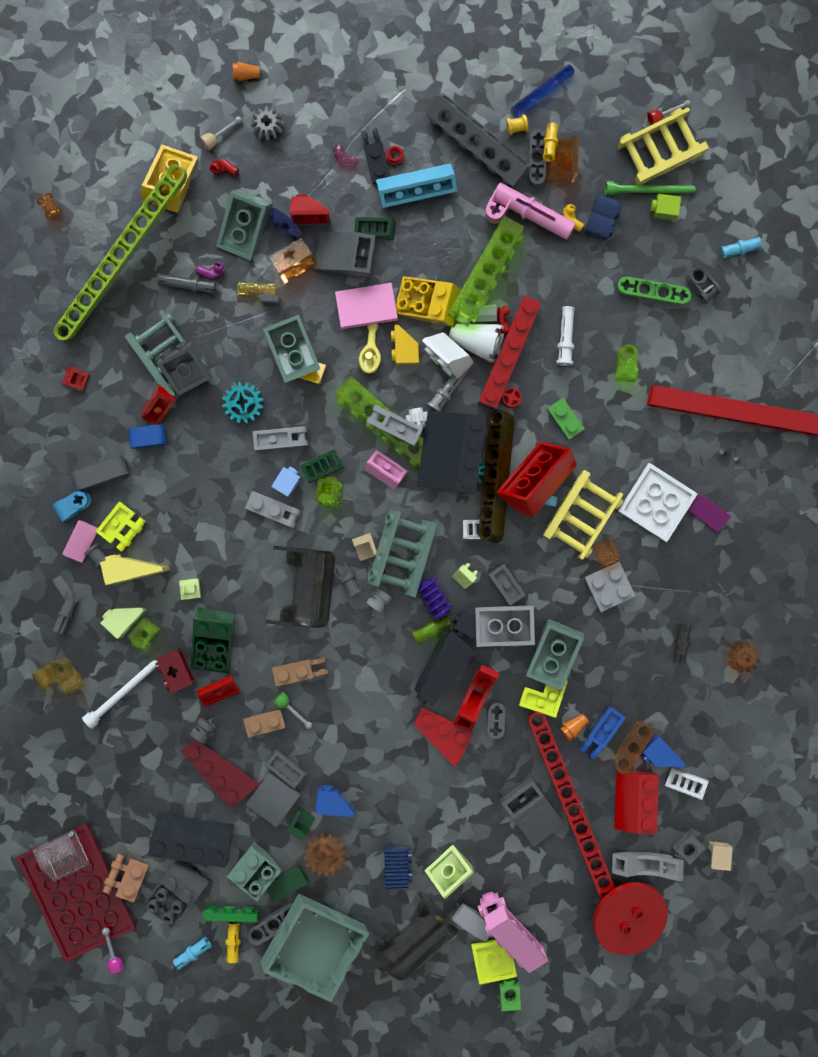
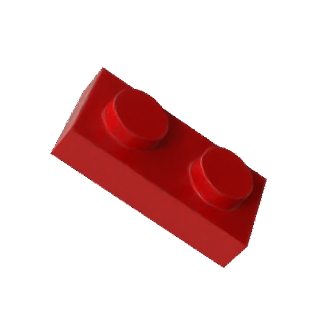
(218, 691)

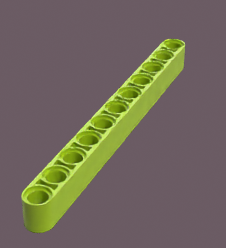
(128, 248)

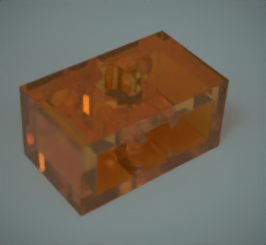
(293, 260)

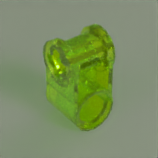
(627, 367)

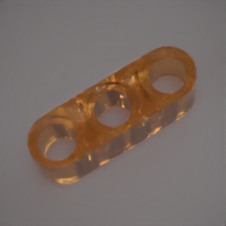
(640, 740)

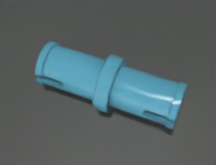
(741, 247)
(192, 953)

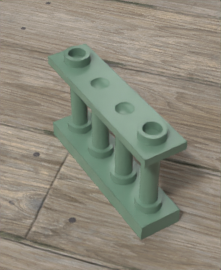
(148, 357)
(418, 559)

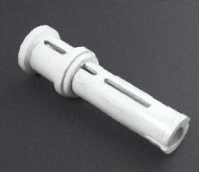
(565, 345)

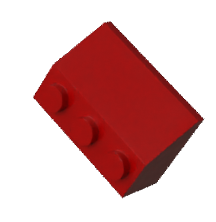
(636, 802)

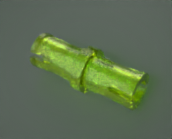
(431, 629)

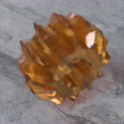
(737, 653)

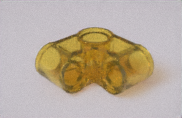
(68, 680)

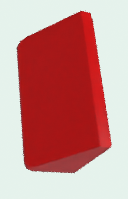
(157, 406)

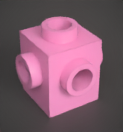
(489, 899)

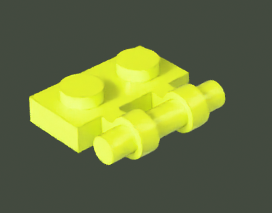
(116, 522)

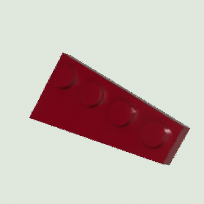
(225, 779)

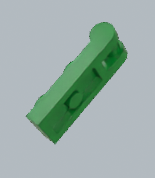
(230, 914)

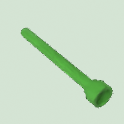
(612, 188)

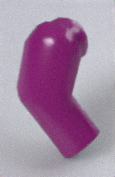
(212, 273)

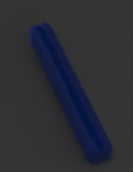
(542, 90)

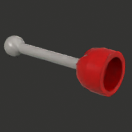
(656, 115)

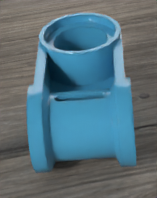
(69, 506)

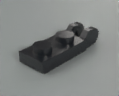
(375, 157)

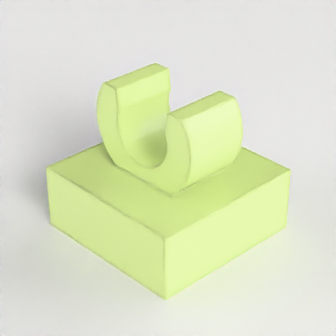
(465, 576)
(190, 589)

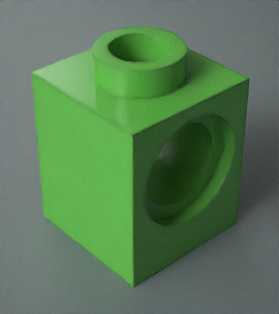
(509, 1003)

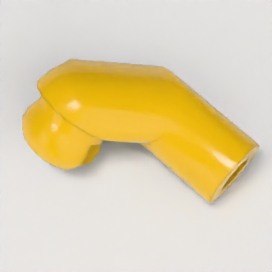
(569, 212)

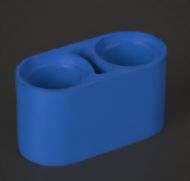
(147, 436)

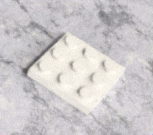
(657, 502)

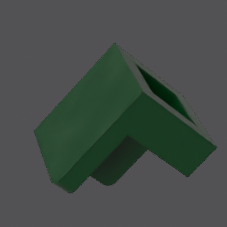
(300, 824)

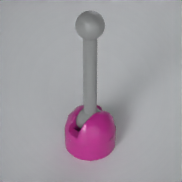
(114, 964)

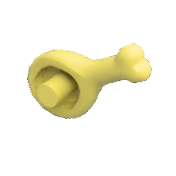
(370, 356)

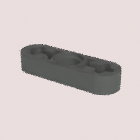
(542, 171)

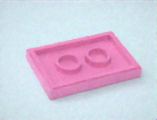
(366, 306)

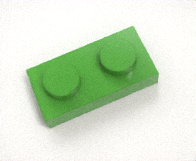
(565, 418)

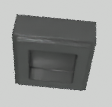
(271, 300)

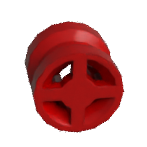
(512, 394)

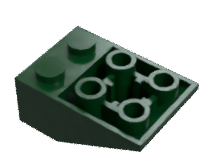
(212, 640)

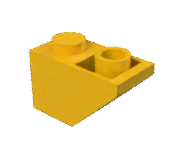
(406, 348)

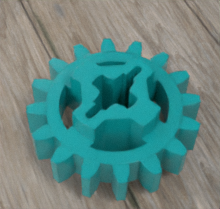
(234, 404)

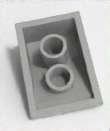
(505, 626)

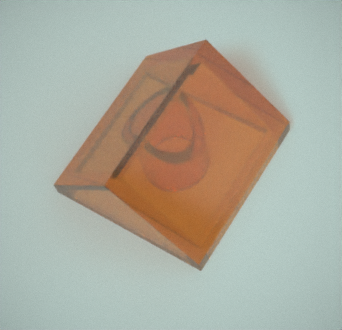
(565, 165)

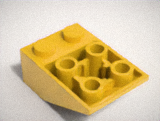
(427, 300)

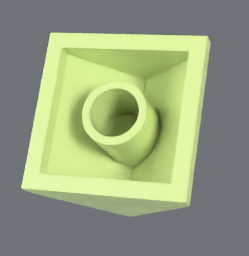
(449, 871)

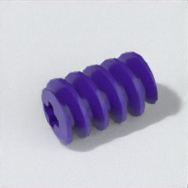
(434, 598)

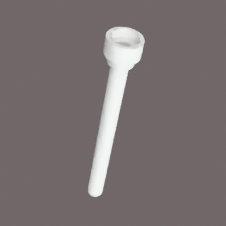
(91, 719)

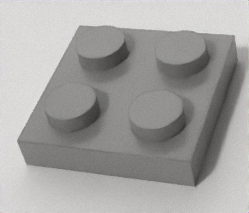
(609, 586)

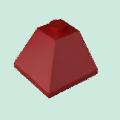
(308, 211)

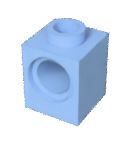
(287, 481)

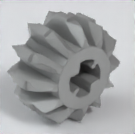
(260, 122)

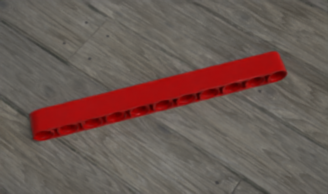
(733, 410)
(571, 800)

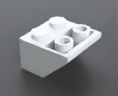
(447, 354)

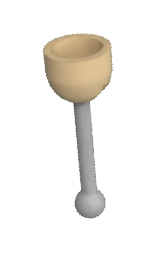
(209, 139)

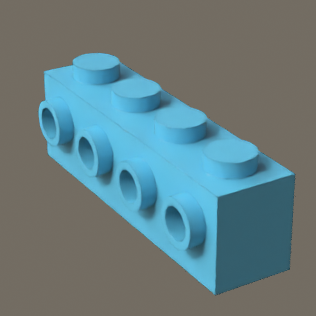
(416, 185)

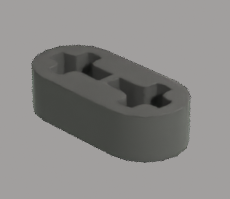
(491, 719)

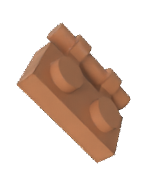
(131, 879)

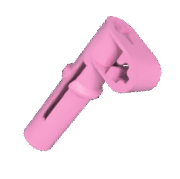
(528, 209)

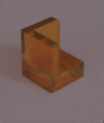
(606, 552)

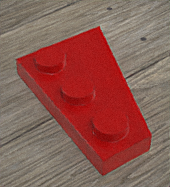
(443, 734)

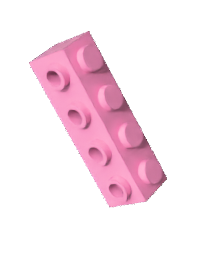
(515, 939)

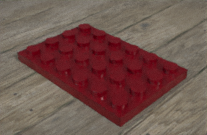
(76, 903)

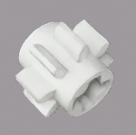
(417, 417)

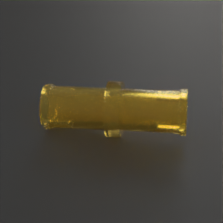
(256, 288)

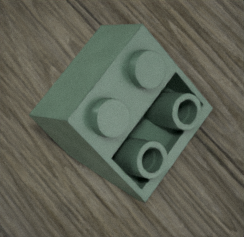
(254, 871)

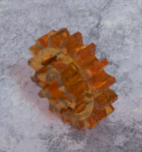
(317, 856)

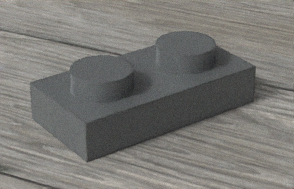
(506, 584)

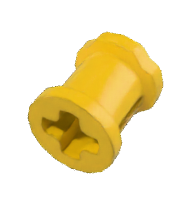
(517, 125)

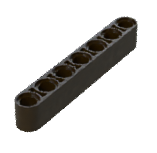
(495, 474)

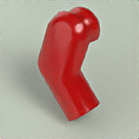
(223, 166)
(501, 319)

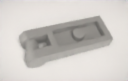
(395, 425)
(279, 438)
(272, 509)

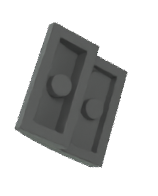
(273, 799)

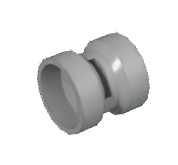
(379, 599)

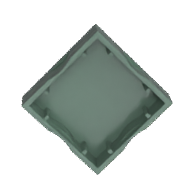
(314, 947)

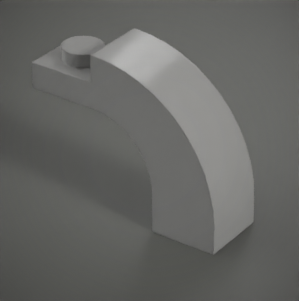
(647, 863)

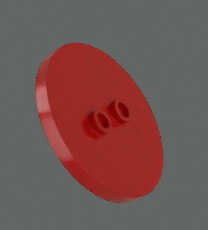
(630, 918)

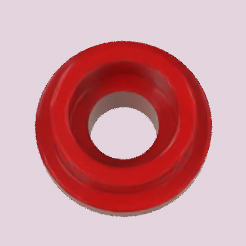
(394, 149)

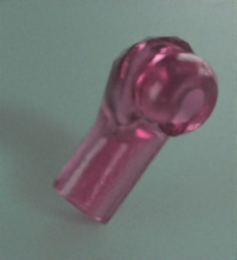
(342, 157)

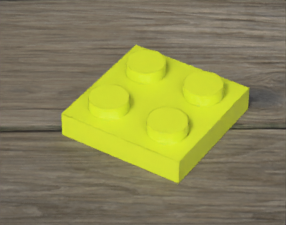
(492, 962)

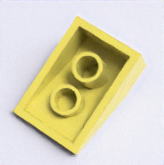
(122, 569)

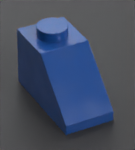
(661, 754)
(332, 802)

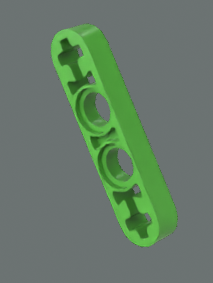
(653, 291)

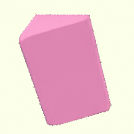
(385, 469)
(80, 541)

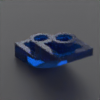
(284, 221)

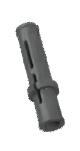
(186, 283)

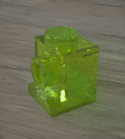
(323, 489)
(136, 635)

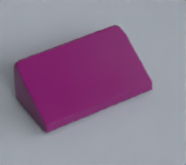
(709, 512)

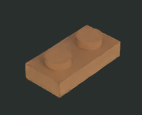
(264, 723)

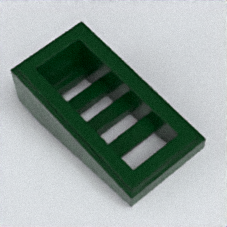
(375, 220)
(304, 467)

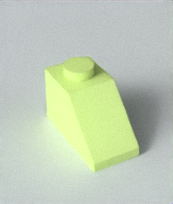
(121, 620)

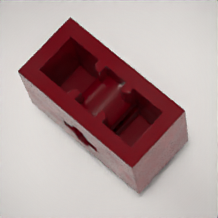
(182, 678)

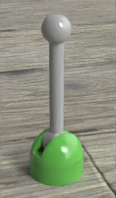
(282, 701)

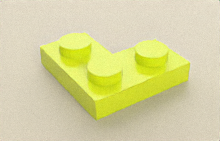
(545, 702)

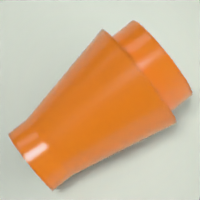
(244, 71)
(573, 727)

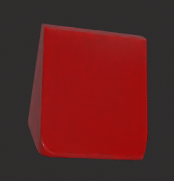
(75, 378)

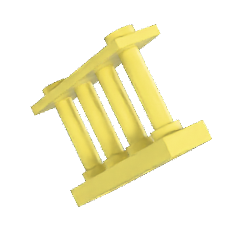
(678, 157)
(564, 515)

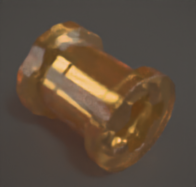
(48, 205)

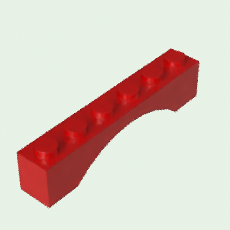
(509, 353)

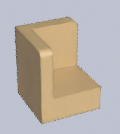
(365, 546)
(721, 855)

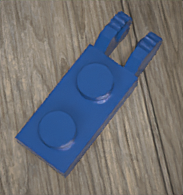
(603, 731)

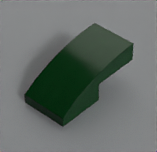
(287, 883)

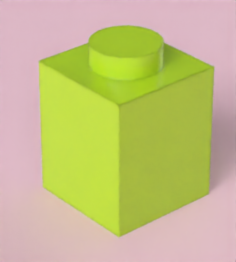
(666, 207)

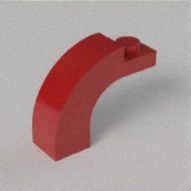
(475, 698)

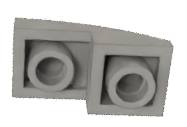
(471, 921)

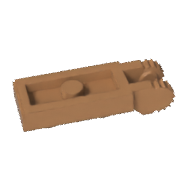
(297, 671)

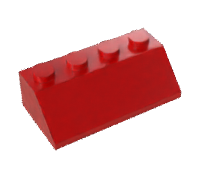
(537, 478)

